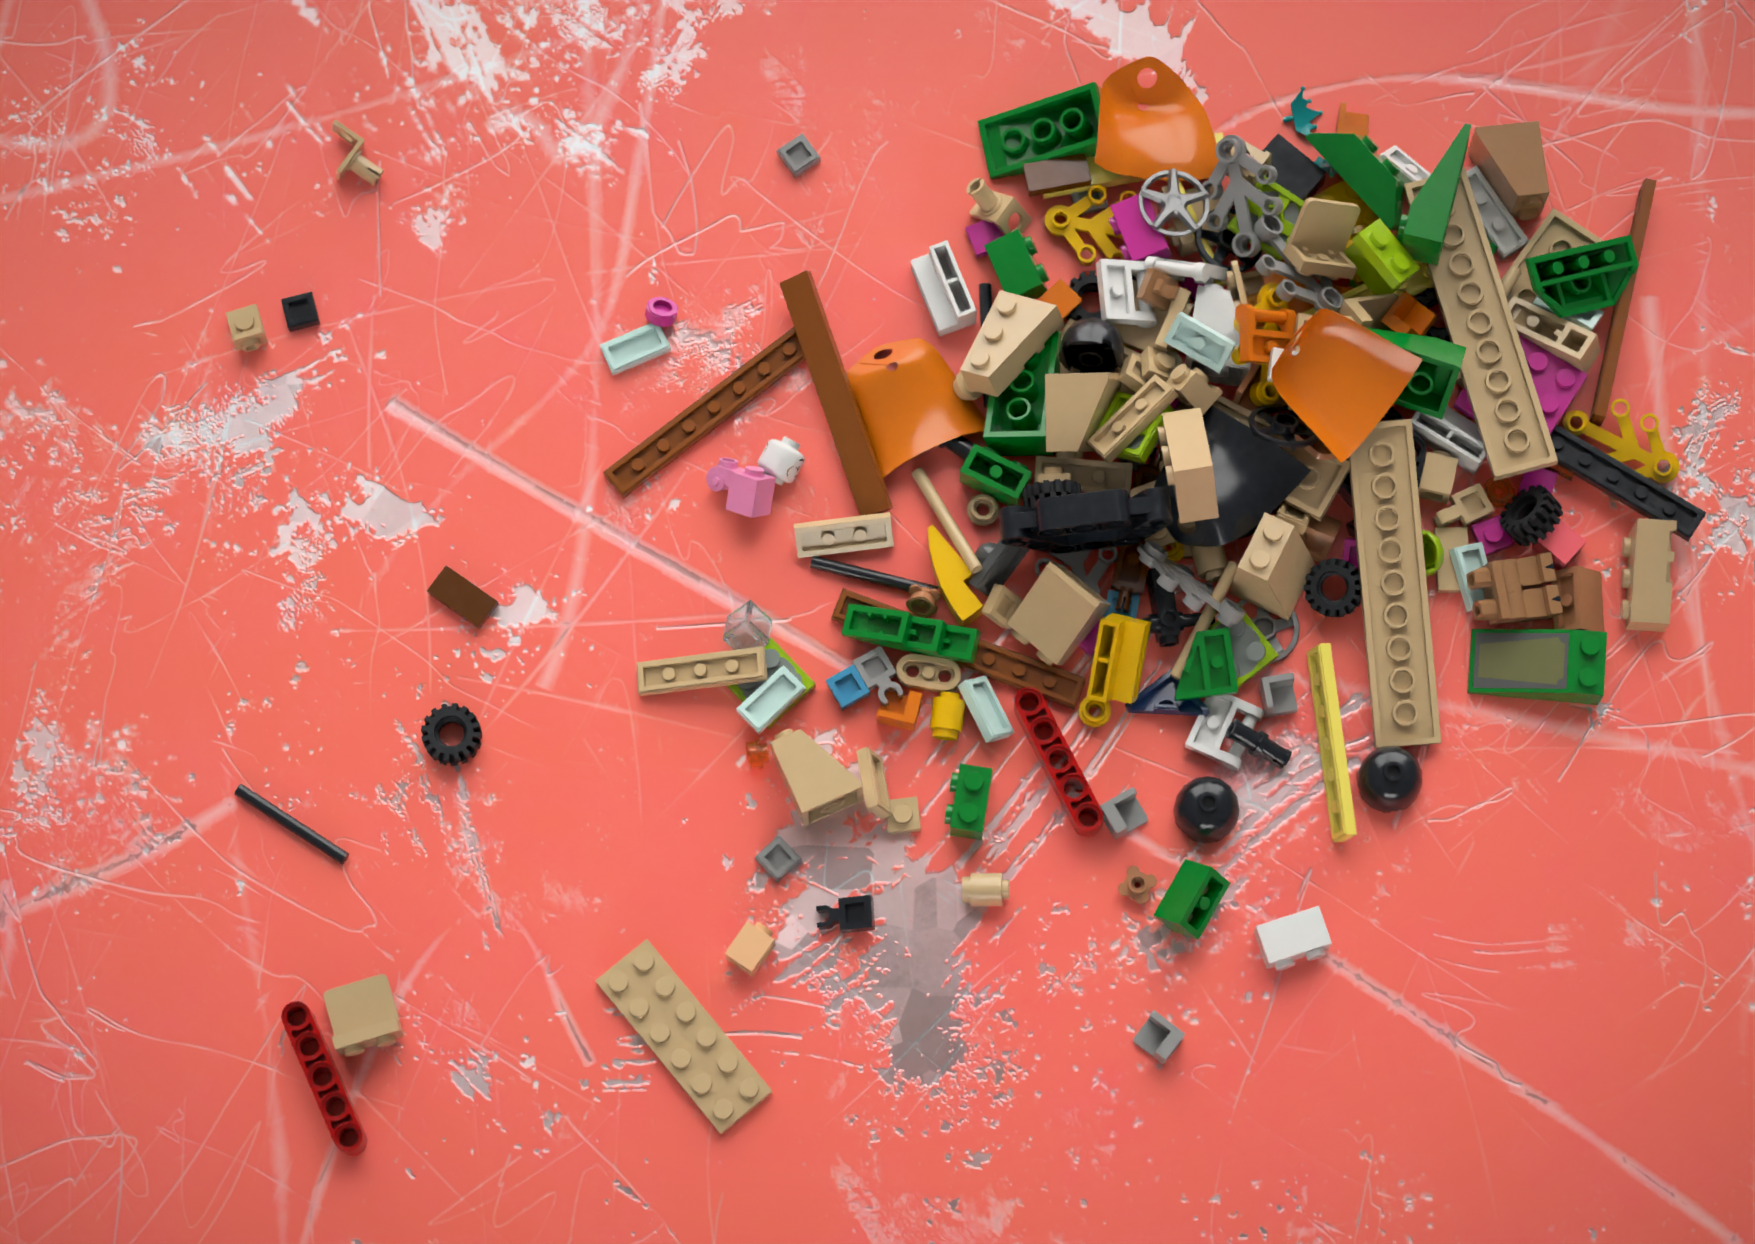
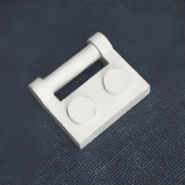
(1201, 272)
(1117, 293)
(1211, 729)

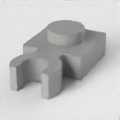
(877, 672)

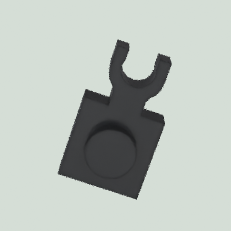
(853, 914)

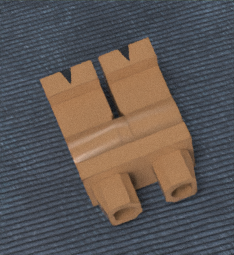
(1505, 590)

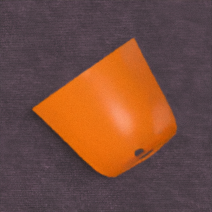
(1341, 379)

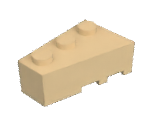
(1007, 340)
(1190, 463)
(1647, 575)

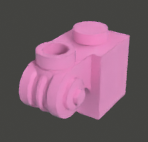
(749, 488)

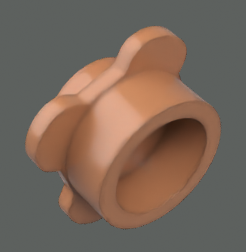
(922, 600)
(1139, 894)

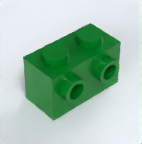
(1016, 266)
(995, 475)
(970, 801)
(1191, 899)

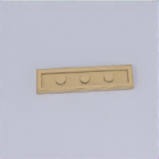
(702, 671)

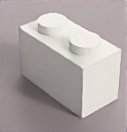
(1293, 938)

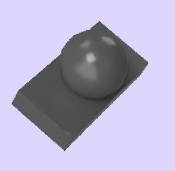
(997, 564)

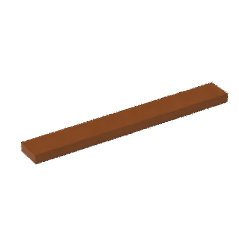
(1621, 308)
(835, 394)
(706, 414)
(997, 662)

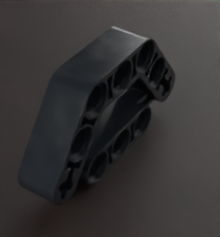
(1086, 520)

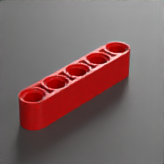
(1057, 746)
(312, 1067)

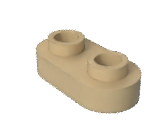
(929, 671)

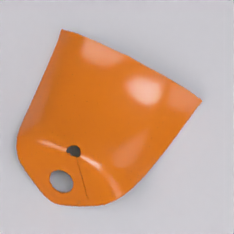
(1163, 137)
(912, 405)

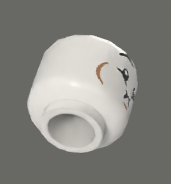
(781, 460)

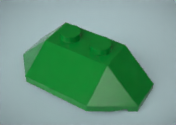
(1365, 172)
(1583, 276)

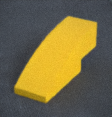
(952, 578)

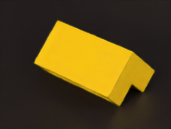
(1118, 659)

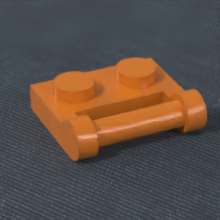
(1257, 343)

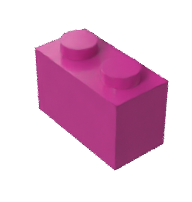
(1137, 234)

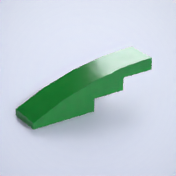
(911, 633)

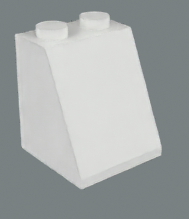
(1217, 311)

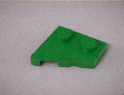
(1208, 667)

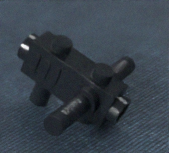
(1165, 619)

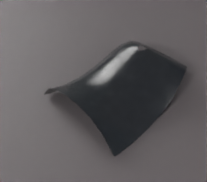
(1248, 481)

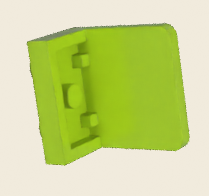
(1381, 259)

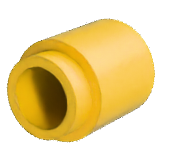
(947, 716)

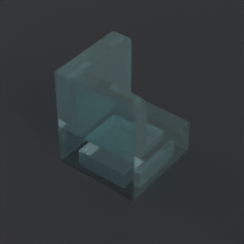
(747, 627)

